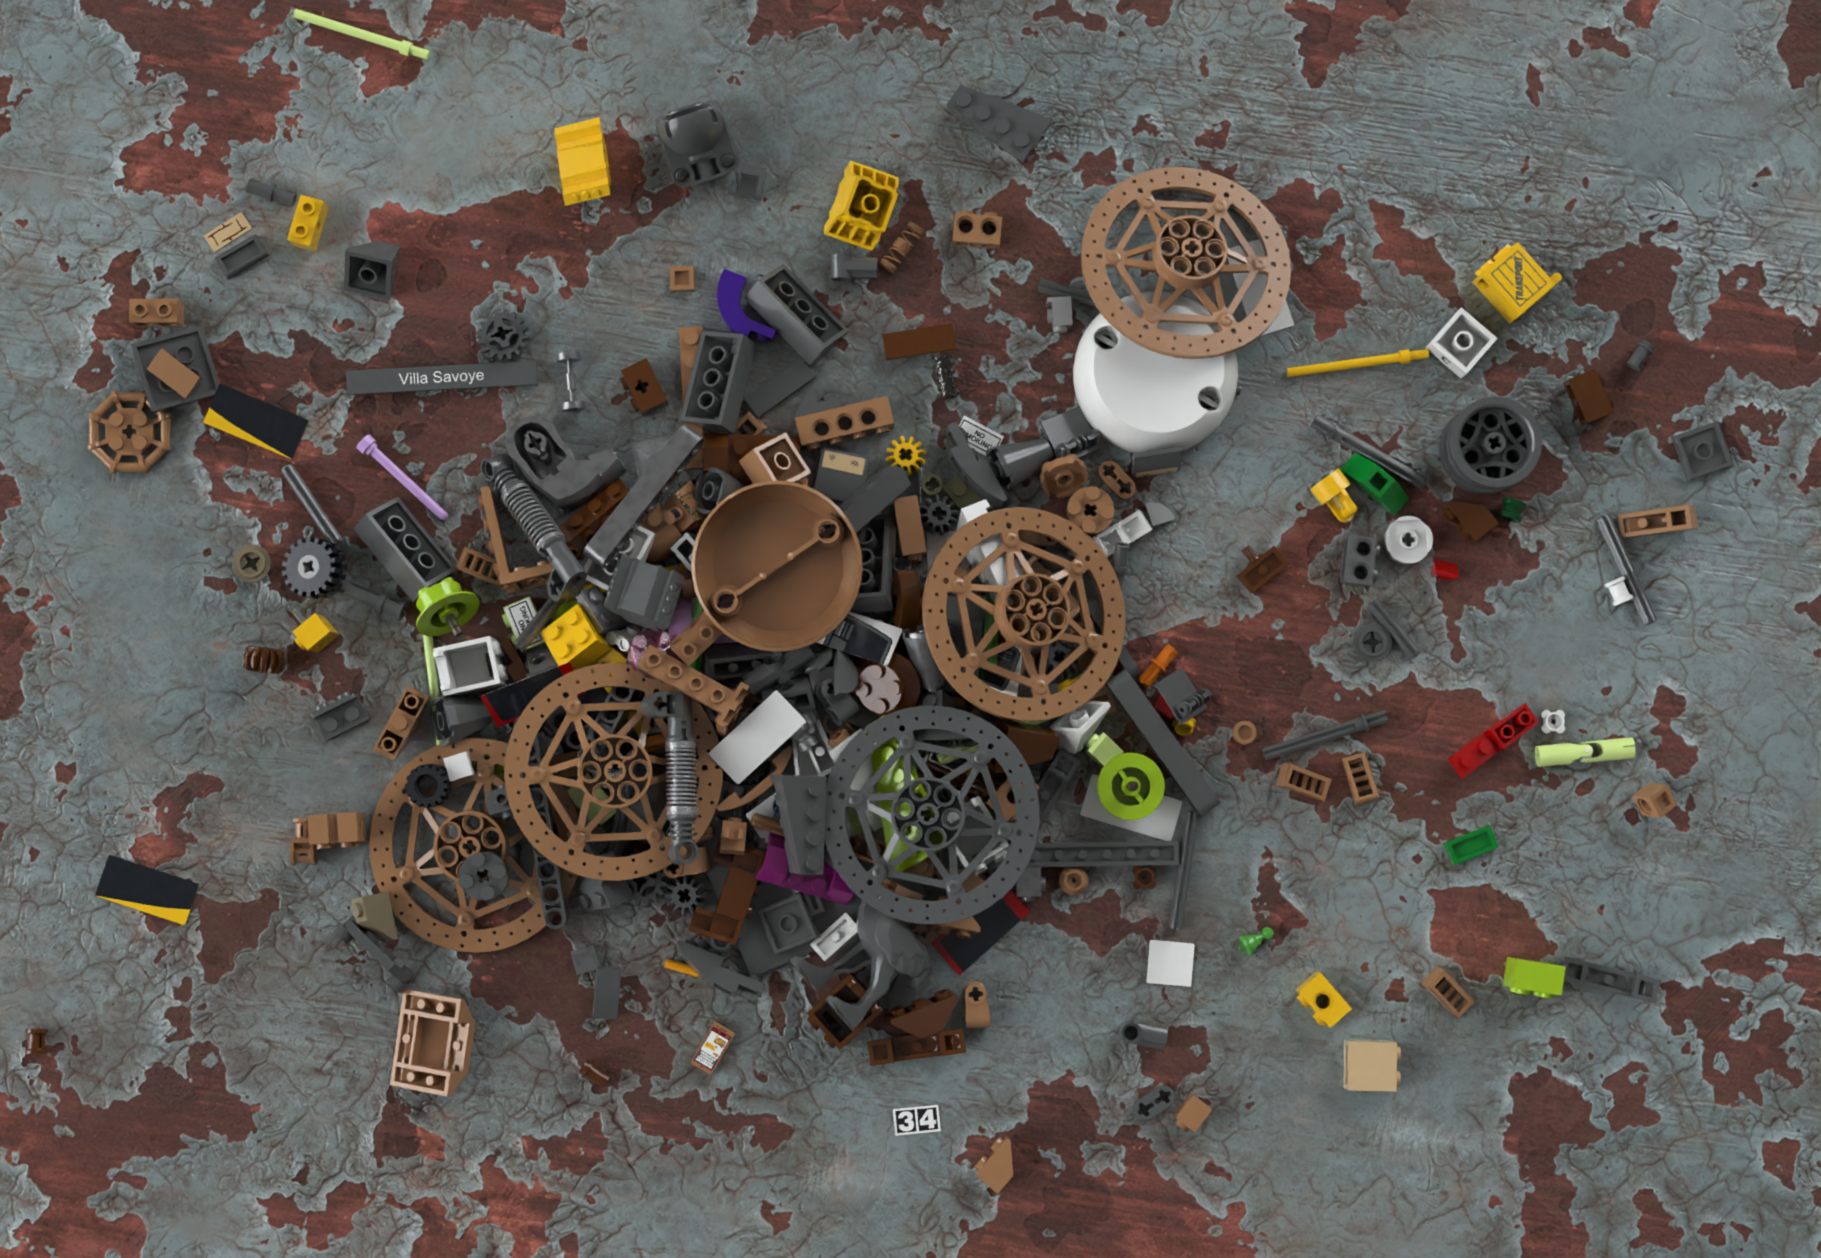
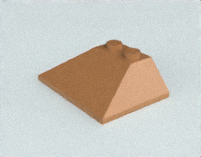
(432, 1043)

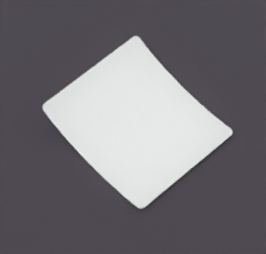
(1170, 963)

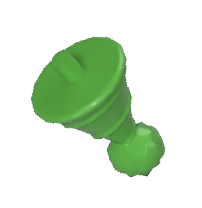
(1251, 942)

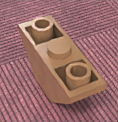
(402, 723)

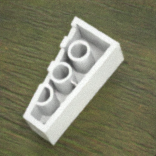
(996, 572)

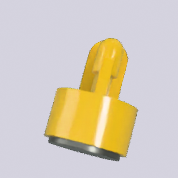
(1331, 490)

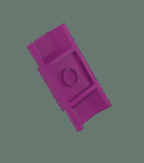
(776, 871)

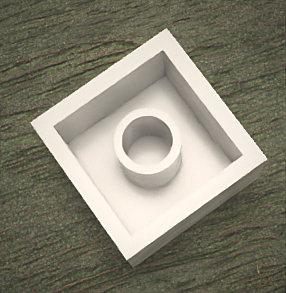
(1461, 343)

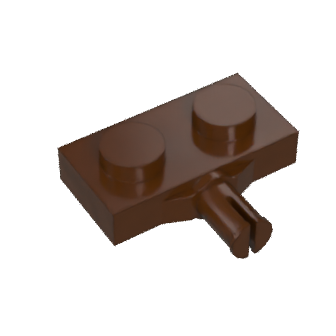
(1260, 568)

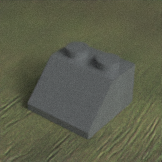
(601, 894)

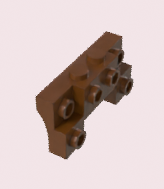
(734, 898)

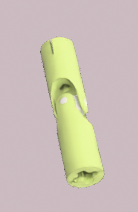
(1569, 753)

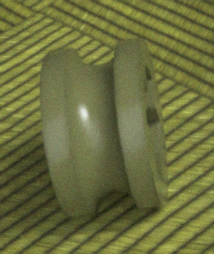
(937, 490)

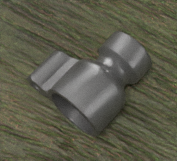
(802, 735)

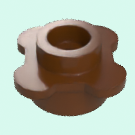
(1139, 872)

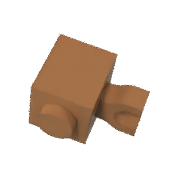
(733, 836)

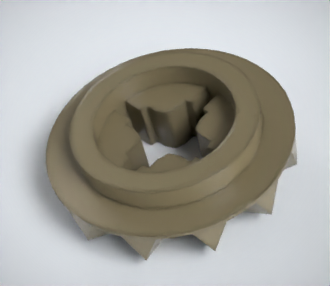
(240, 562)

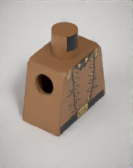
(682, 509)

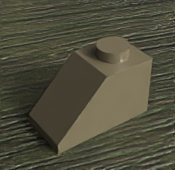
(375, 915)

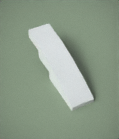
(1124, 531)

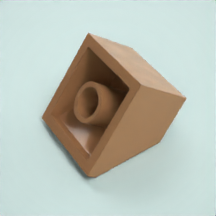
(775, 462)

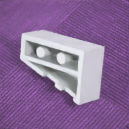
(817, 758)

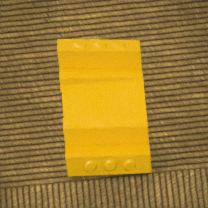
(583, 161)
(862, 206)

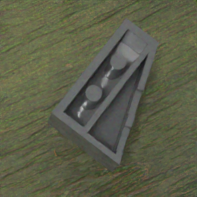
(731, 662)

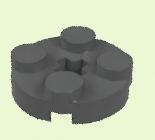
(497, 872)

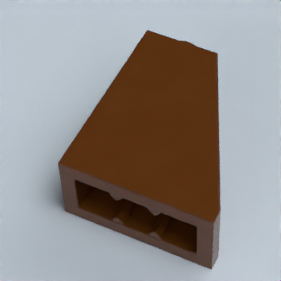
(1032, 741)

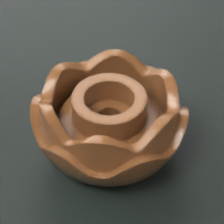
(1073, 888)

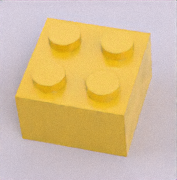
(575, 639)

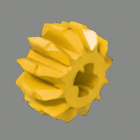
(906, 447)

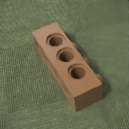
(854, 412)

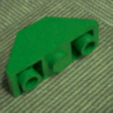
(1375, 483)

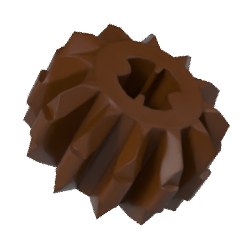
(263, 659)

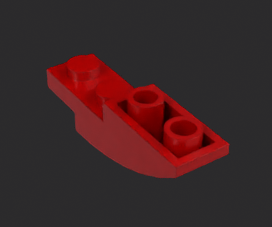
(1493, 740)

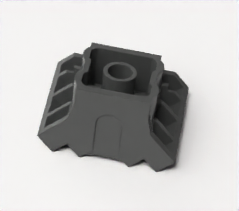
(644, 593)

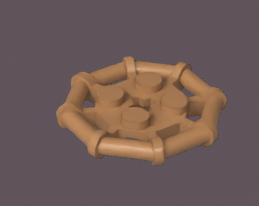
(118, 440)

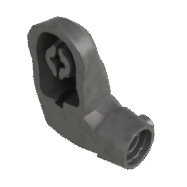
(555, 468)

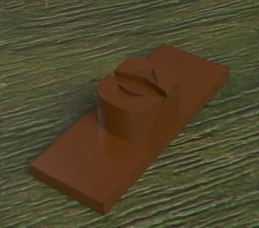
(919, 341)

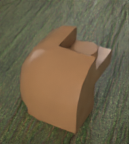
(665, 535)

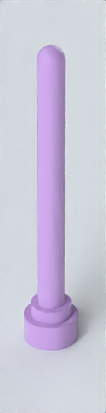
(369, 447)

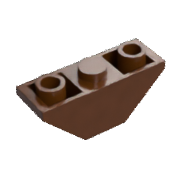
(924, 1014)

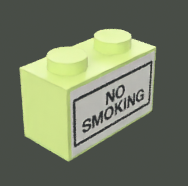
(518, 617)

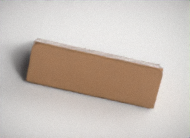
(174, 373)

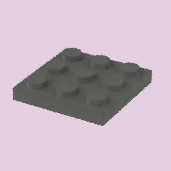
(188, 348)

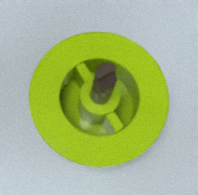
(445, 609)
(1130, 786)

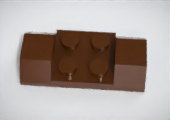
(726, 450)

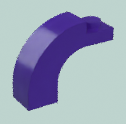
(728, 297)

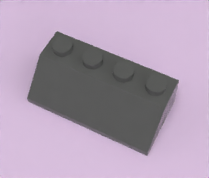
(796, 314)
(718, 381)
(404, 547)

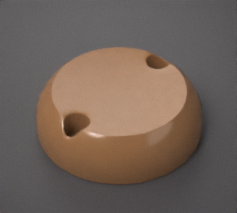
(777, 566)

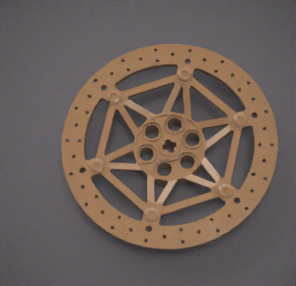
(1189, 255)
(1105, 582)
(543, 774)
(466, 834)

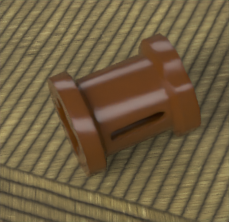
(36, 1041)

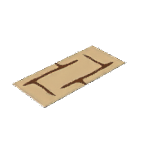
(227, 231)

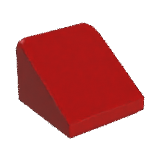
(1444, 570)
(1162, 708)

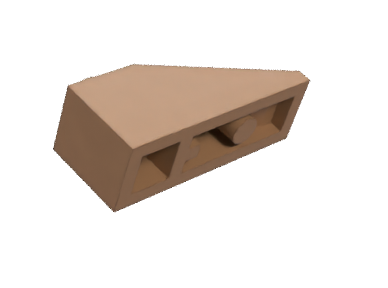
(1658, 521)

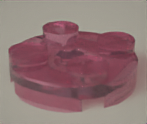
(640, 643)

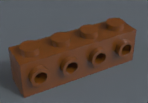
(587, 521)

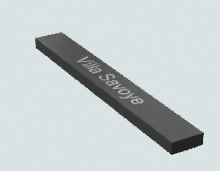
(442, 378)

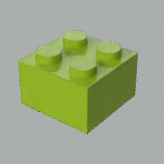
(1534, 976)

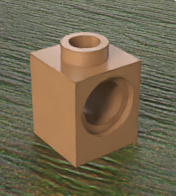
(1654, 800)
(1191, 1113)

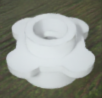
(1558, 726)

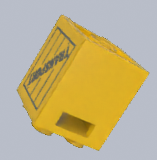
(1513, 281)

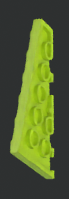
(892, 782)

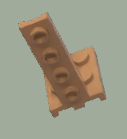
(522, 577)
(699, 687)

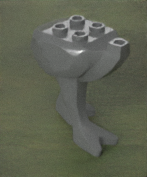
(889, 948)

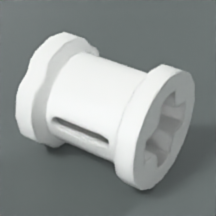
(1618, 591)

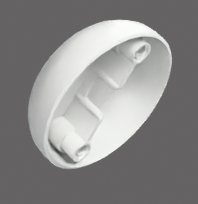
(1148, 397)

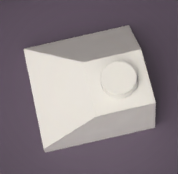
(1079, 725)

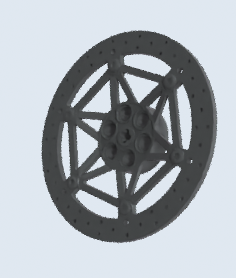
(999, 827)

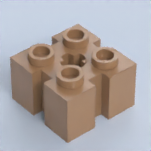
(341, 828)

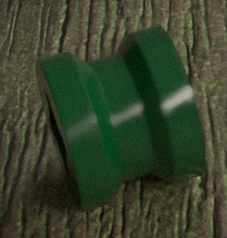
(1512, 510)

